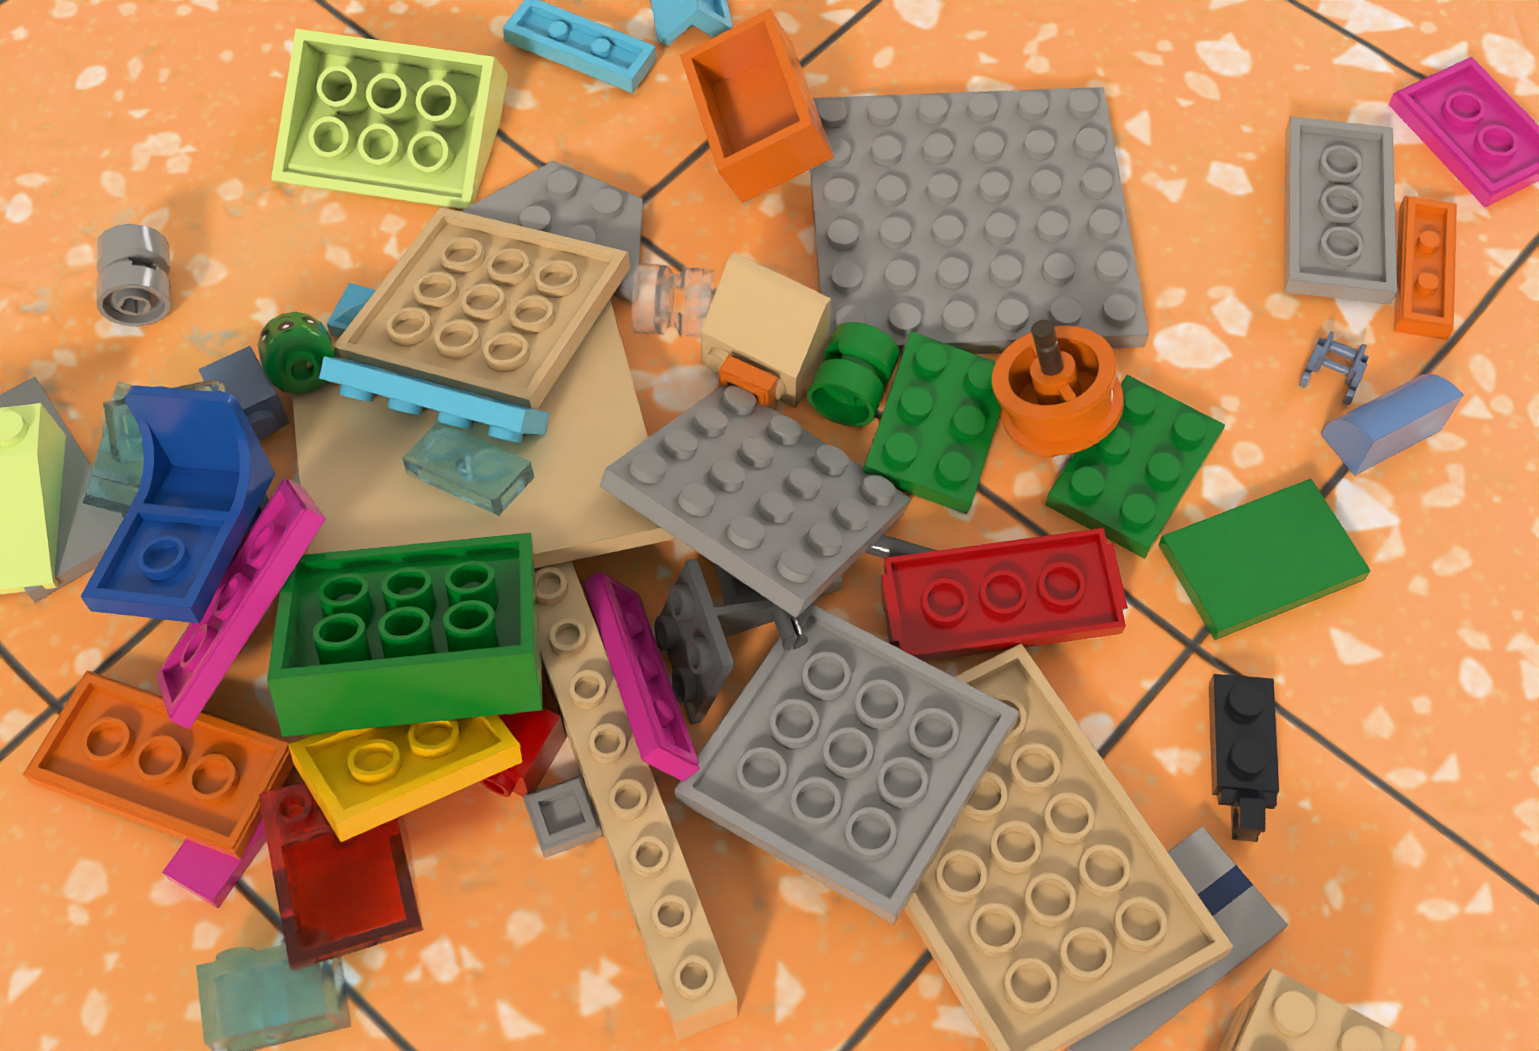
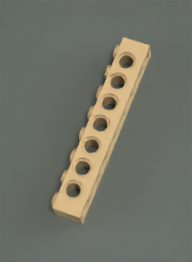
(630, 810)

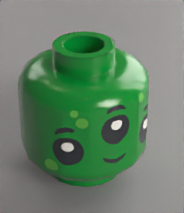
(293, 352)

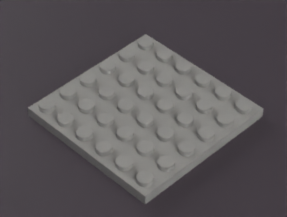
(975, 217)

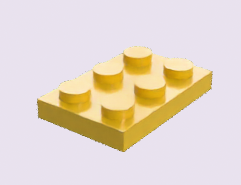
(391, 770)

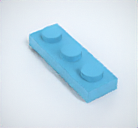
(580, 44)

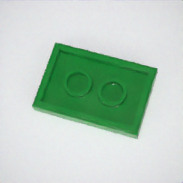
(1263, 558)

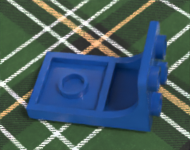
(191, 507)

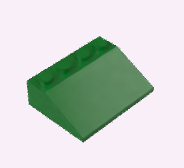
(407, 636)

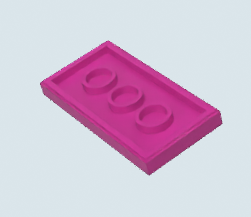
(240, 601)

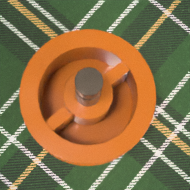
(1058, 389)

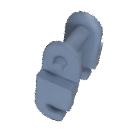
(1353, 373)

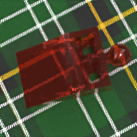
(332, 891)

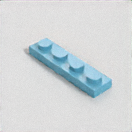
(455, 405)

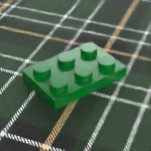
(936, 423)
(1138, 470)

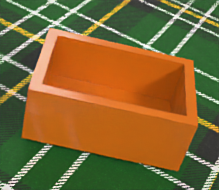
(756, 106)

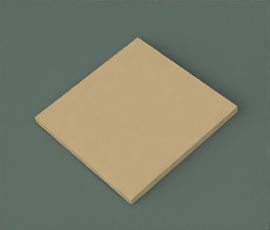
(358, 480)

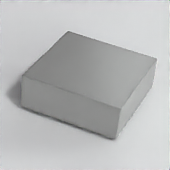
(562, 816)

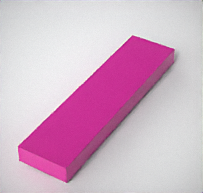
(641, 677)

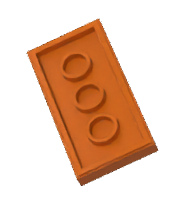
(133, 761)

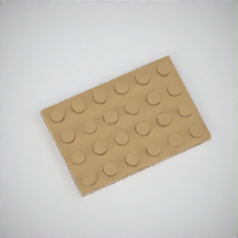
(1052, 885)

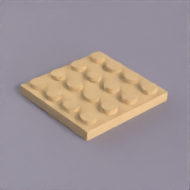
(485, 307)

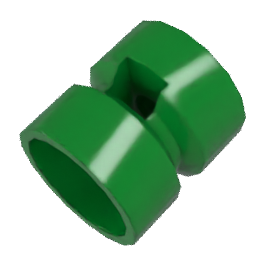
(852, 374)

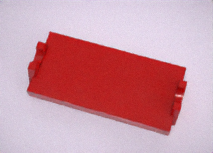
(1003, 595)

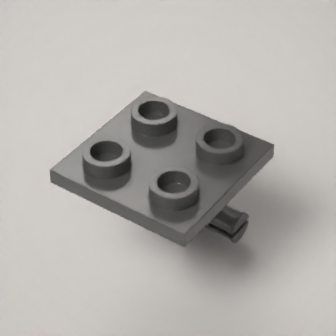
(696, 633)

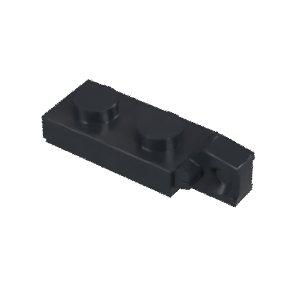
(1244, 750)

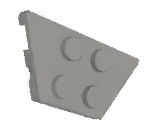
(572, 206)

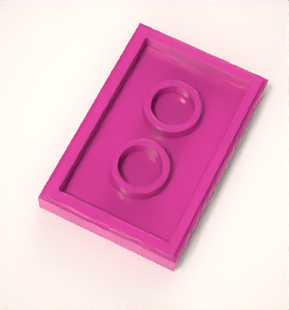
(1473, 130)

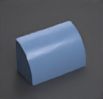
(1392, 422)

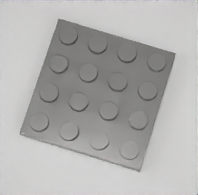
(757, 496)
(849, 761)

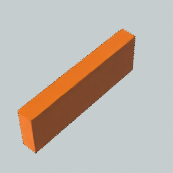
(1426, 268)

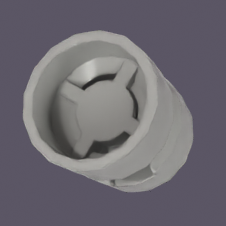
(133, 275)

